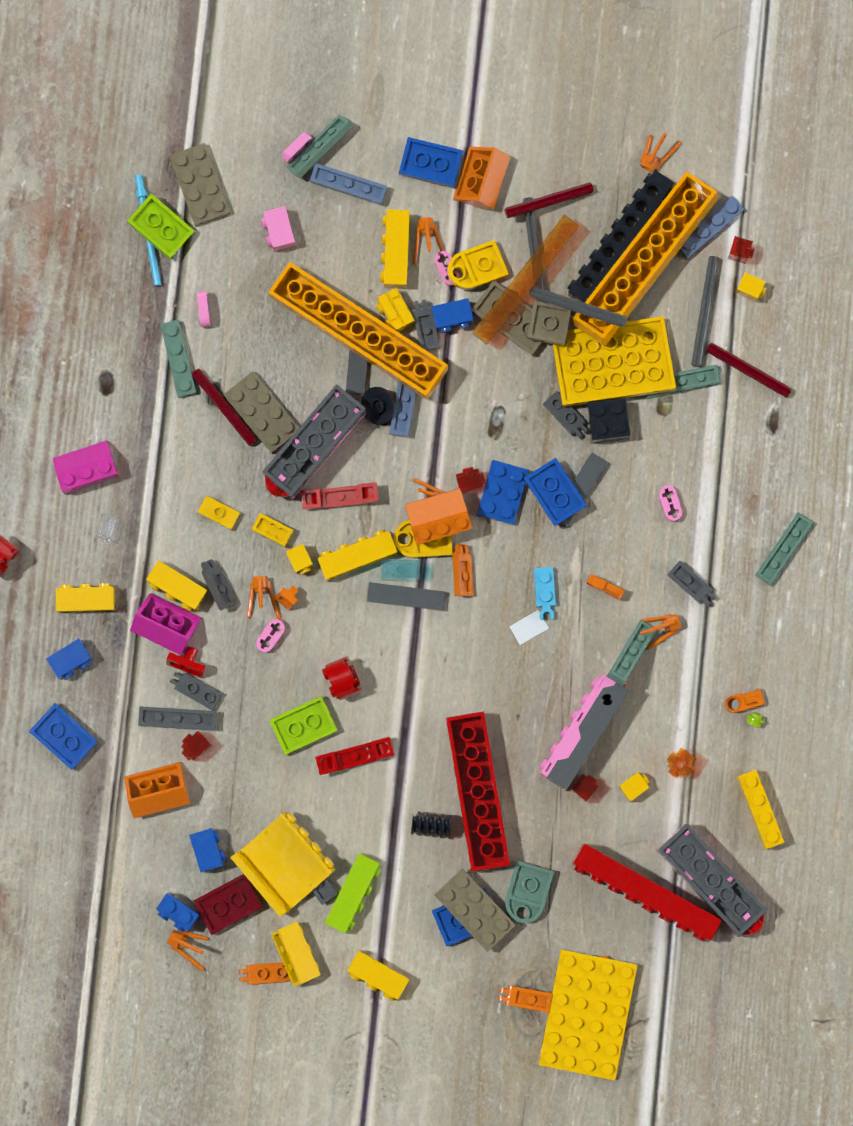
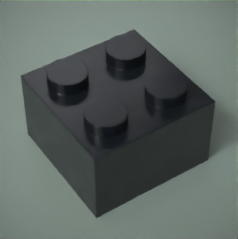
(608, 420)

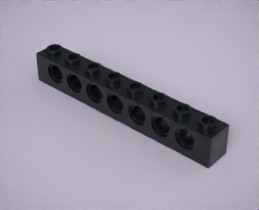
(655, 181)

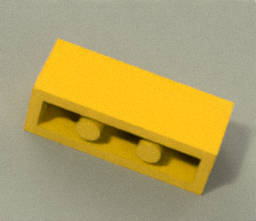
(176, 586)
(85, 598)
(295, 954)
(377, 976)

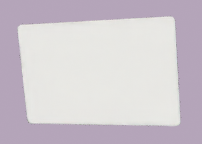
(528, 627)

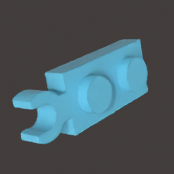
(544, 590)

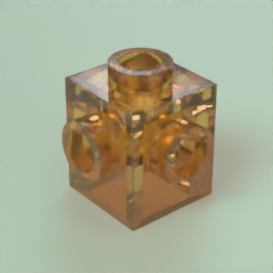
(687, 760)

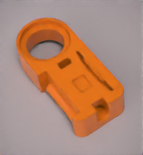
(605, 587)
(746, 701)

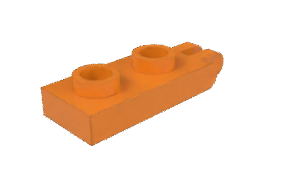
(462, 571)
(264, 973)
(526, 998)

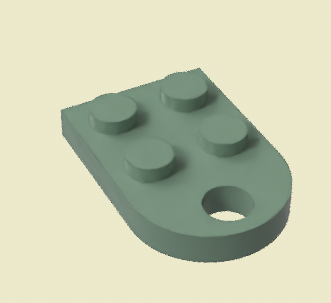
(528, 890)

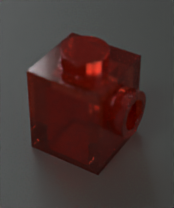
(741, 250)
(470, 480)
(195, 746)
(585, 787)

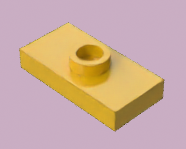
(218, 512)
(272, 530)

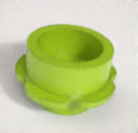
(754, 719)

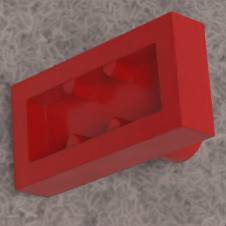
(186, 662)

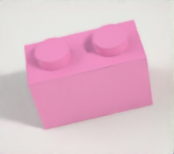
(279, 229)

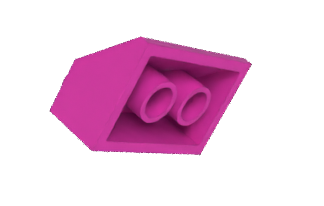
(85, 467)
(165, 624)

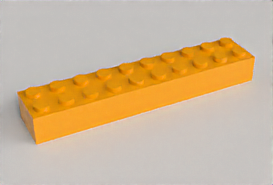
(648, 255)
(358, 331)

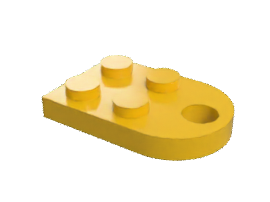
(479, 266)
(433, 548)

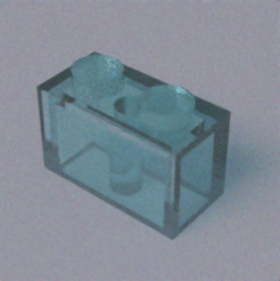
(400, 570)

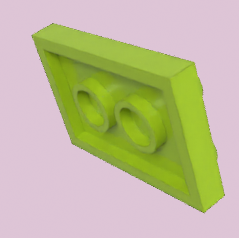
(160, 226)
(303, 725)

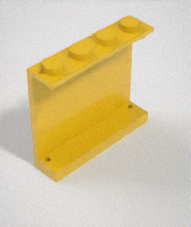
(283, 863)

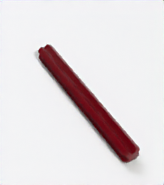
(549, 200)
(749, 370)
(224, 407)

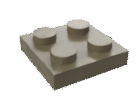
(549, 323)

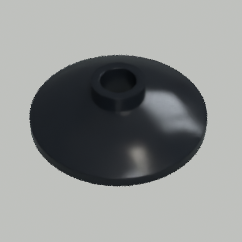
(371, 401)

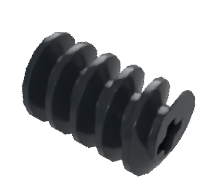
(431, 824)

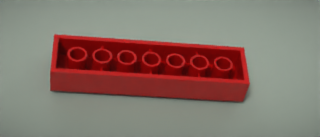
(477, 791)
(645, 891)

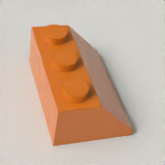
(481, 177)
(438, 516)
(156, 790)

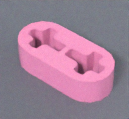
(296, 147)
(443, 270)
(203, 307)
(666, 505)
(266, 633)

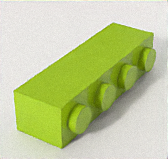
(352, 893)

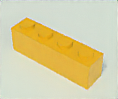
(396, 248)
(357, 555)
(760, 809)

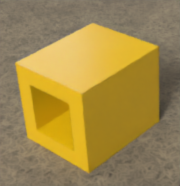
(751, 287)
(300, 559)
(634, 786)

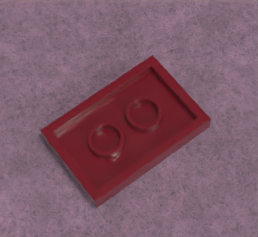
(228, 904)

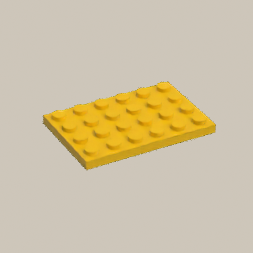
(628, 366)
(587, 1014)

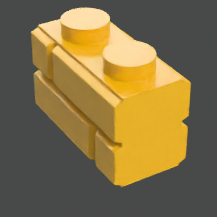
(395, 310)

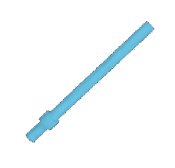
(141, 194)

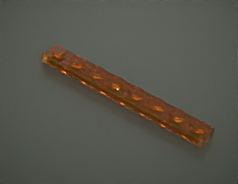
(525, 279)

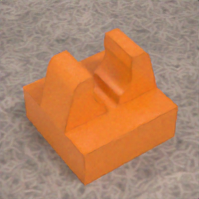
(287, 597)

